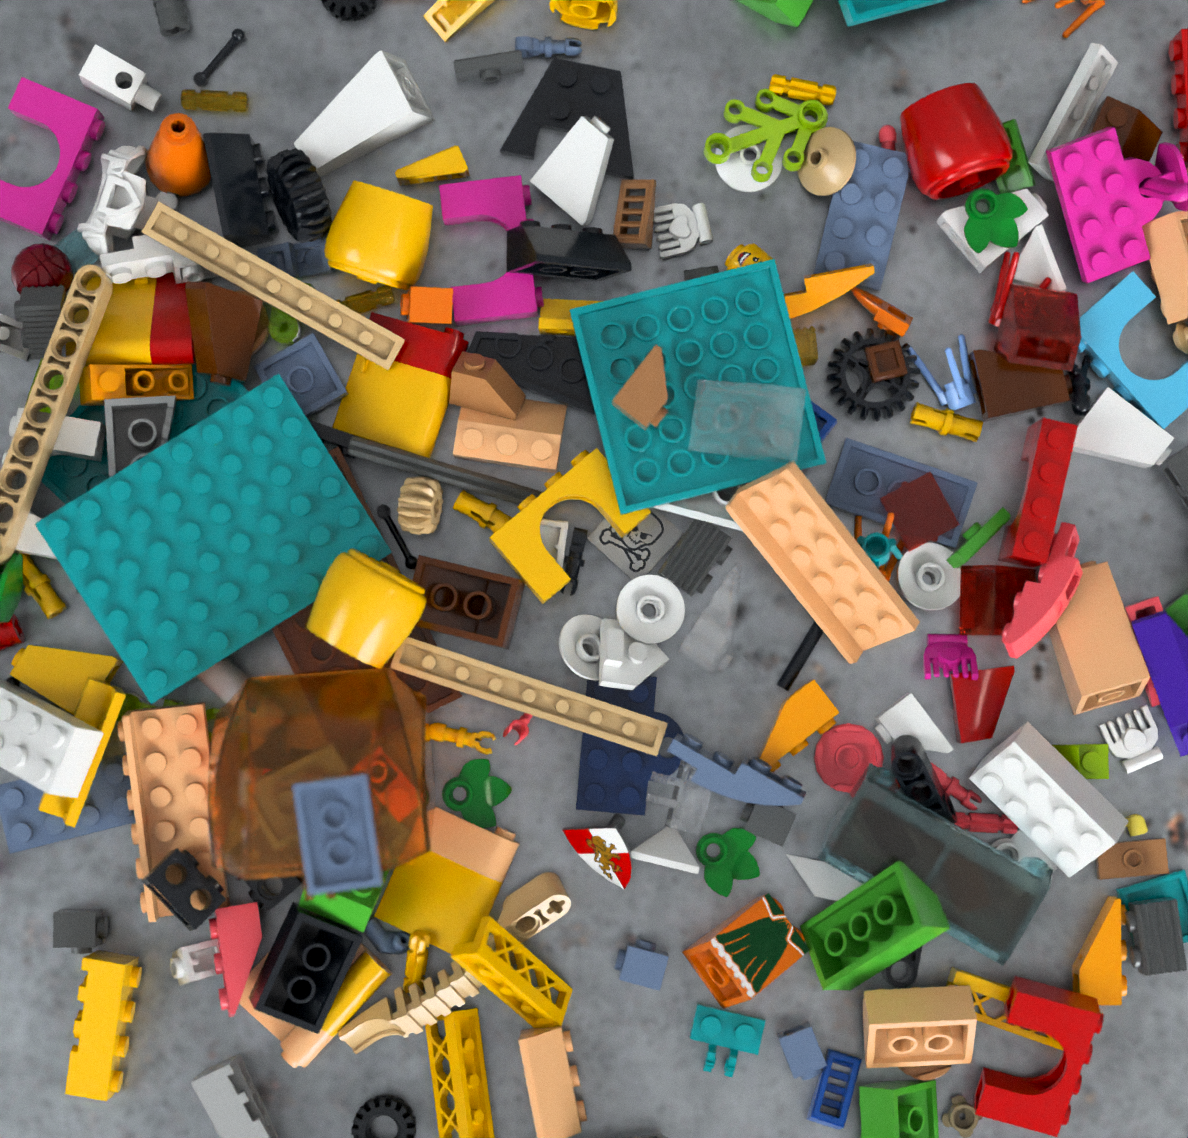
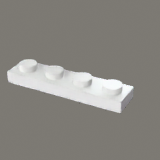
(1075, 105)

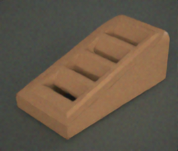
(644, 238)

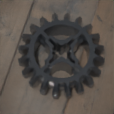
(299, 195)
(858, 367)

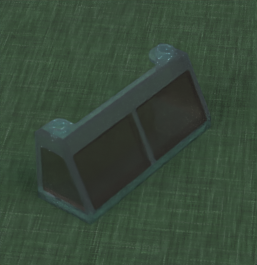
(979, 887)

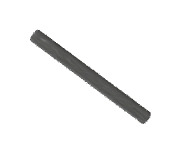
(439, 471)

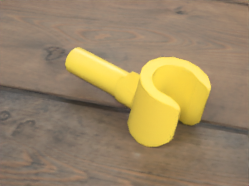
(1136, 825)

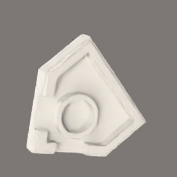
(623, 660)

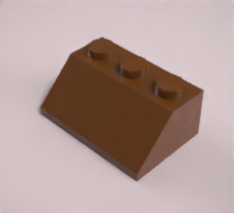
(1134, 130)

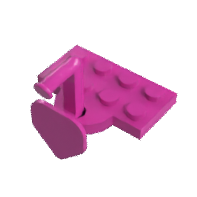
(1105, 201)

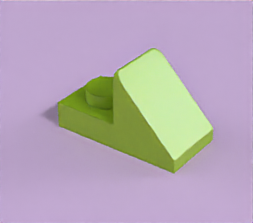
(1087, 759)

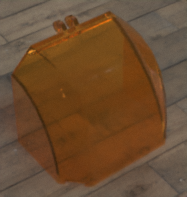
(314, 730)

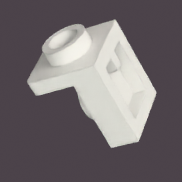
(194, 962)

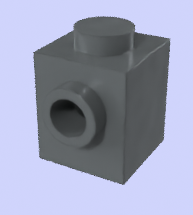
(768, 821)
(79, 929)

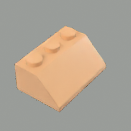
(1168, 254)
(524, 443)
(918, 1026)
(552, 1082)

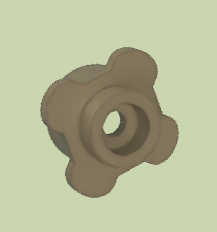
(951, 1118)

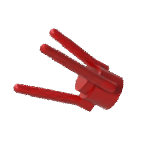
(1005, 279)

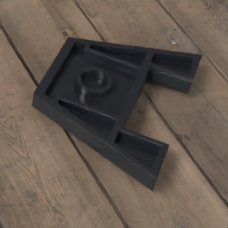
(562, 98)

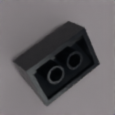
(240, 188)
(564, 252)
(304, 969)

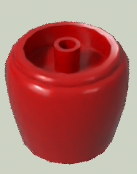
(954, 142)

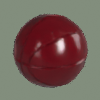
(41, 266)

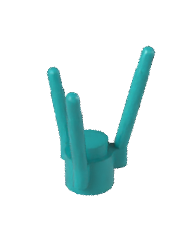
(879, 547)

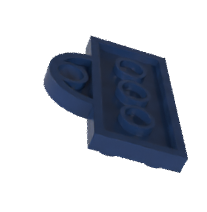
(615, 775)

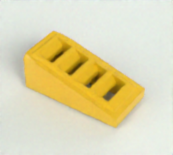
(437, 167)

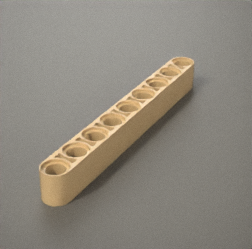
(58, 400)

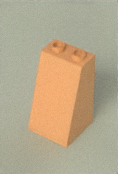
(1097, 644)

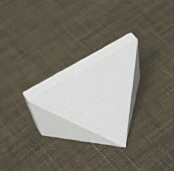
(1038, 262)
(666, 849)

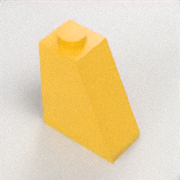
(62, 672)

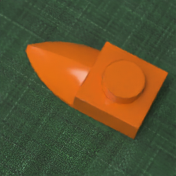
(885, 314)

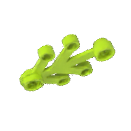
(769, 130)

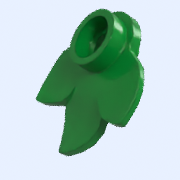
(997, 223)
(481, 793)
(731, 862)

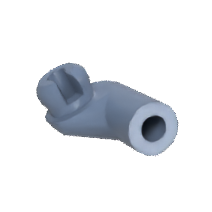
(385, 941)

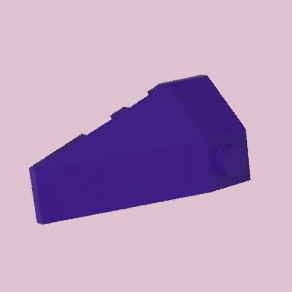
(1166, 657)

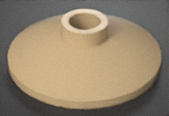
(836, 162)

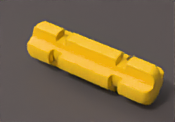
(802, 89)
(416, 959)

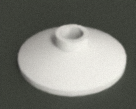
(737, 170)
(931, 561)
(667, 606)
(581, 633)

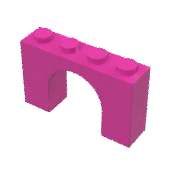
(76, 127)
(501, 203)

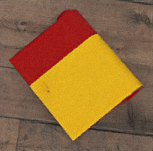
(142, 324)
(409, 400)

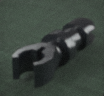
(1080, 385)
(574, 559)

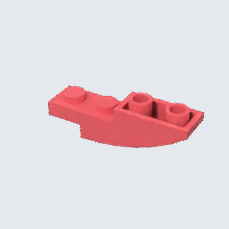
(1044, 602)

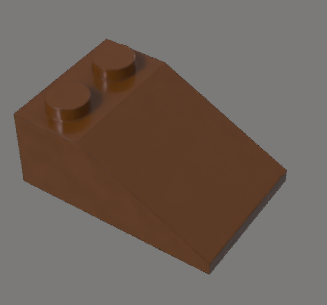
(468, 601)

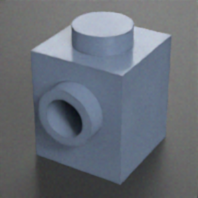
(642, 964)

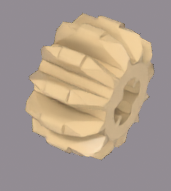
(420, 505)

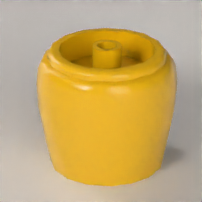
(380, 236)
(366, 607)

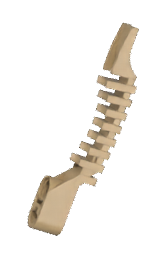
(523, 916)

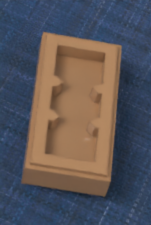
(1133, 859)

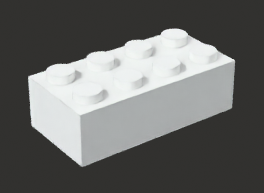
(44, 742)
(1049, 800)

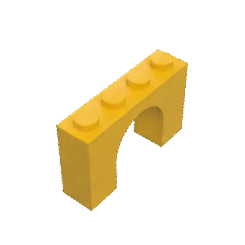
(520, 538)

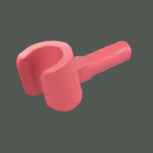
(520, 726)

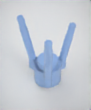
(961, 390)

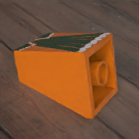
(746, 951)

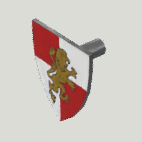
(604, 850)

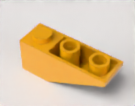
(134, 381)
(797, 719)
(1099, 961)

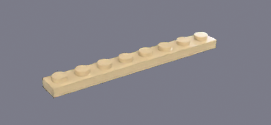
(273, 285)
(529, 695)

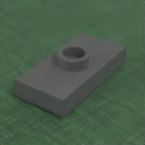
(489, 67)

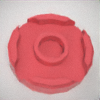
(845, 754)

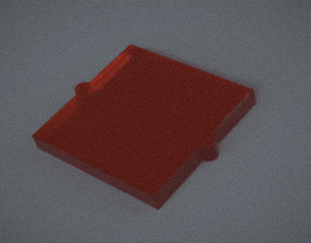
(919, 511)

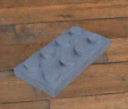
(865, 214)
(871, 473)
(103, 809)

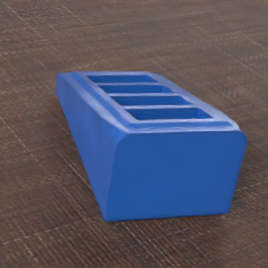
(818, 1098)

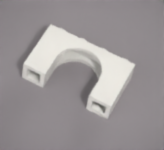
(76, 439)

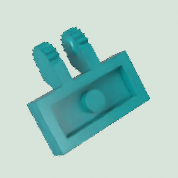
(727, 1030)

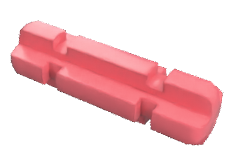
(985, 823)

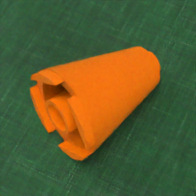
(178, 157)

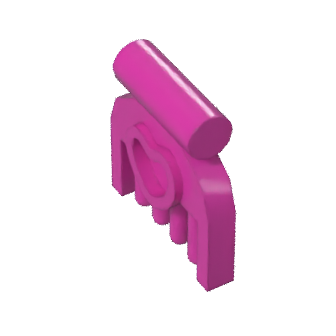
(948, 653)

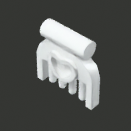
(685, 228)
(1133, 743)

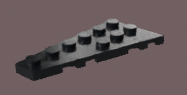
(540, 364)

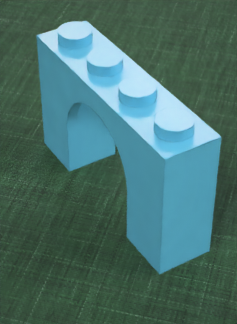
(1100, 334)

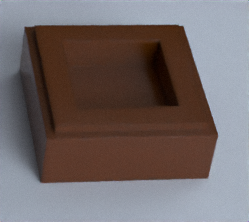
(885, 361)

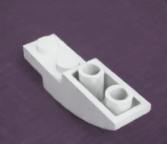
(150, 260)

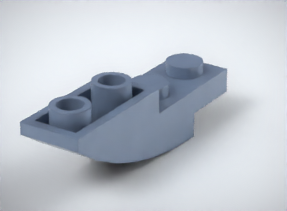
(748, 783)

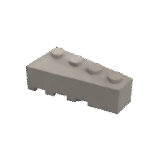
(136, 428)

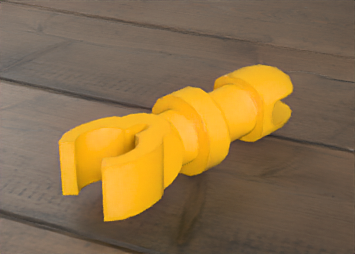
(461, 737)

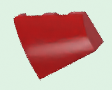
(979, 702)

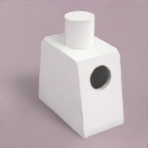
(105, 73)

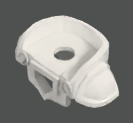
(121, 200)

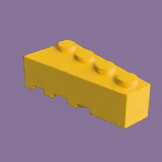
(102, 1024)

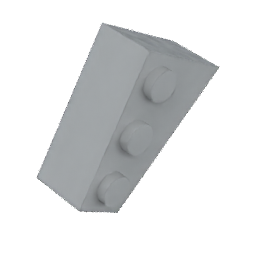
(233, 1101)

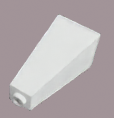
(366, 114)

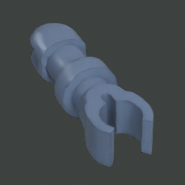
(533, 46)

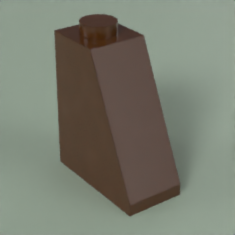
(222, 330)
(1015, 388)

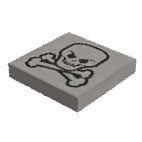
(641, 547)

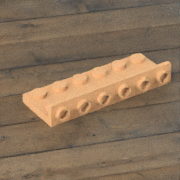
(820, 561)
(169, 794)

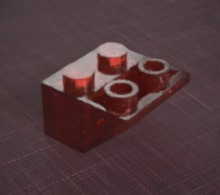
(1039, 328)
(989, 597)

